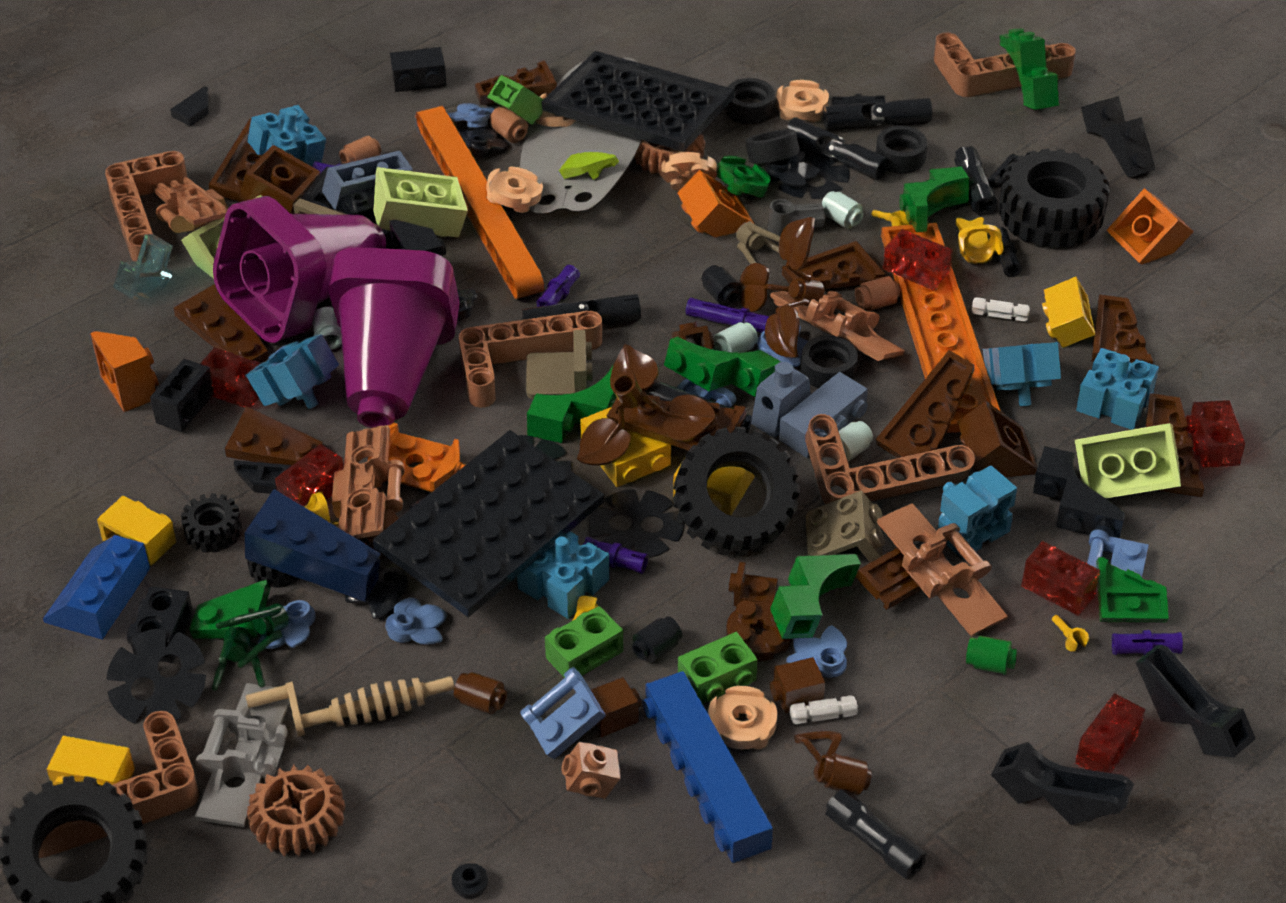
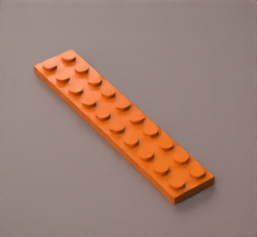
(942, 324)

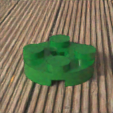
(742, 177)

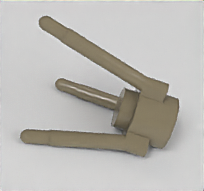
(754, 238)

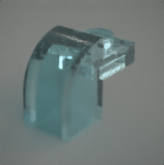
(149, 273)

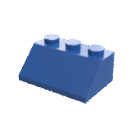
(100, 587)

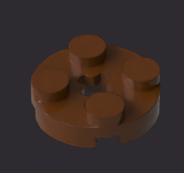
(757, 615)

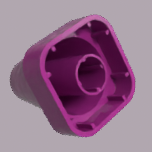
(281, 263)
(390, 319)

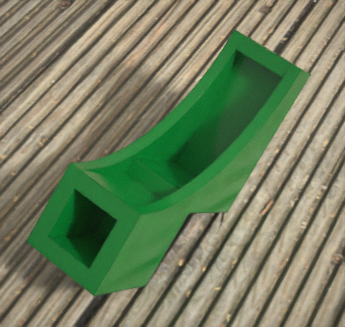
(1029, 57)
(943, 189)
(716, 368)
(555, 415)
(797, 606)

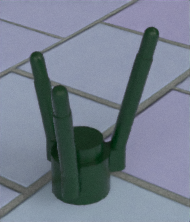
(265, 621)
(235, 647)

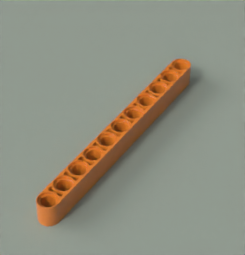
(487, 218)

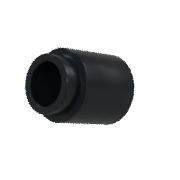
(721, 285)
(656, 639)

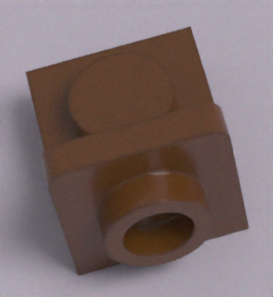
(751, 586)

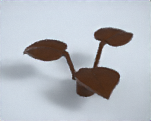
(783, 327)
(631, 374)

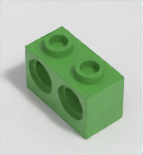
(516, 99)
(584, 642)
(719, 666)

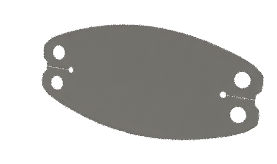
(549, 147)

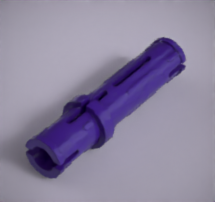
(724, 314)

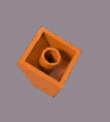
(712, 206)
(1149, 228)
(125, 368)

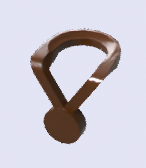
(804, 738)

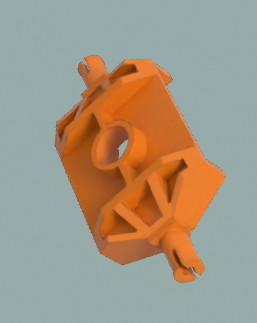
(436, 460)

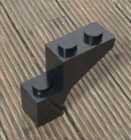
(1125, 138)
(1080, 506)
(1183, 700)
(1071, 791)

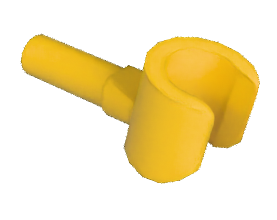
(897, 218)
(585, 604)
(1071, 634)

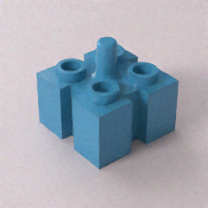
(288, 132)
(1023, 367)
(294, 372)
(1117, 388)
(979, 507)
(566, 574)

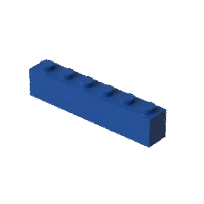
(707, 767)

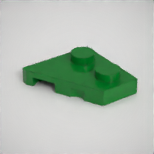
(1129, 597)
(236, 603)

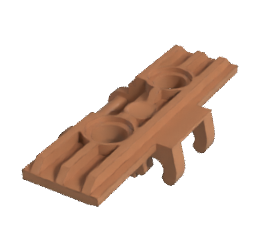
(188, 205)
(855, 326)
(355, 488)
(936, 574)

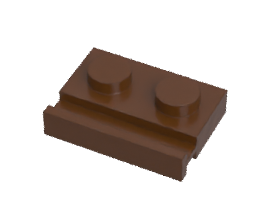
(888, 579)

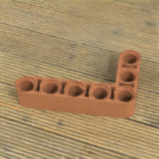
(993, 73)
(137, 178)
(513, 342)
(880, 472)
(153, 794)

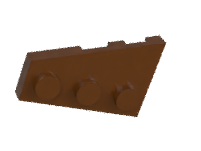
(839, 267)

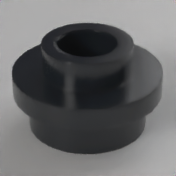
(473, 888)

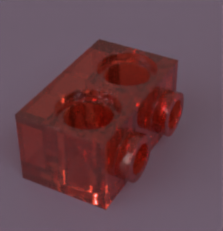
(917, 259)
(230, 377)
(1216, 434)
(310, 475)
(1060, 578)
(1110, 735)

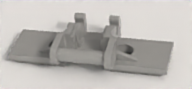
(256, 754)

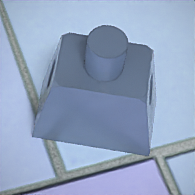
(778, 396)

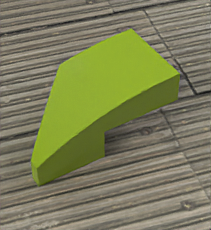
(587, 162)

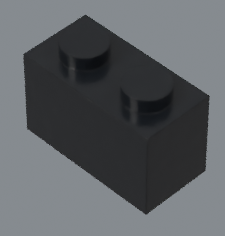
(418, 69)

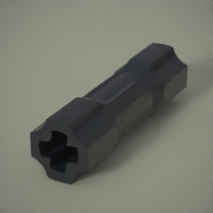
(980, 192)
(895, 849)

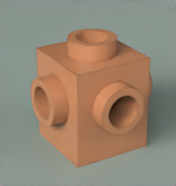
(591, 770)

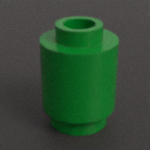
(991, 654)

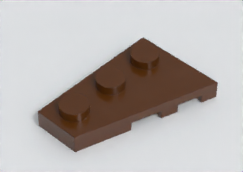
(536, 80)
(1118, 329)
(267, 440)

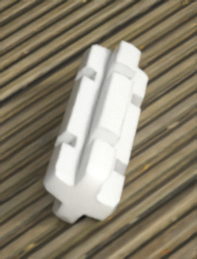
(1000, 309)
(823, 709)

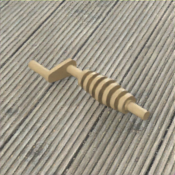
(351, 708)

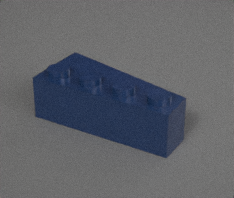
(310, 548)

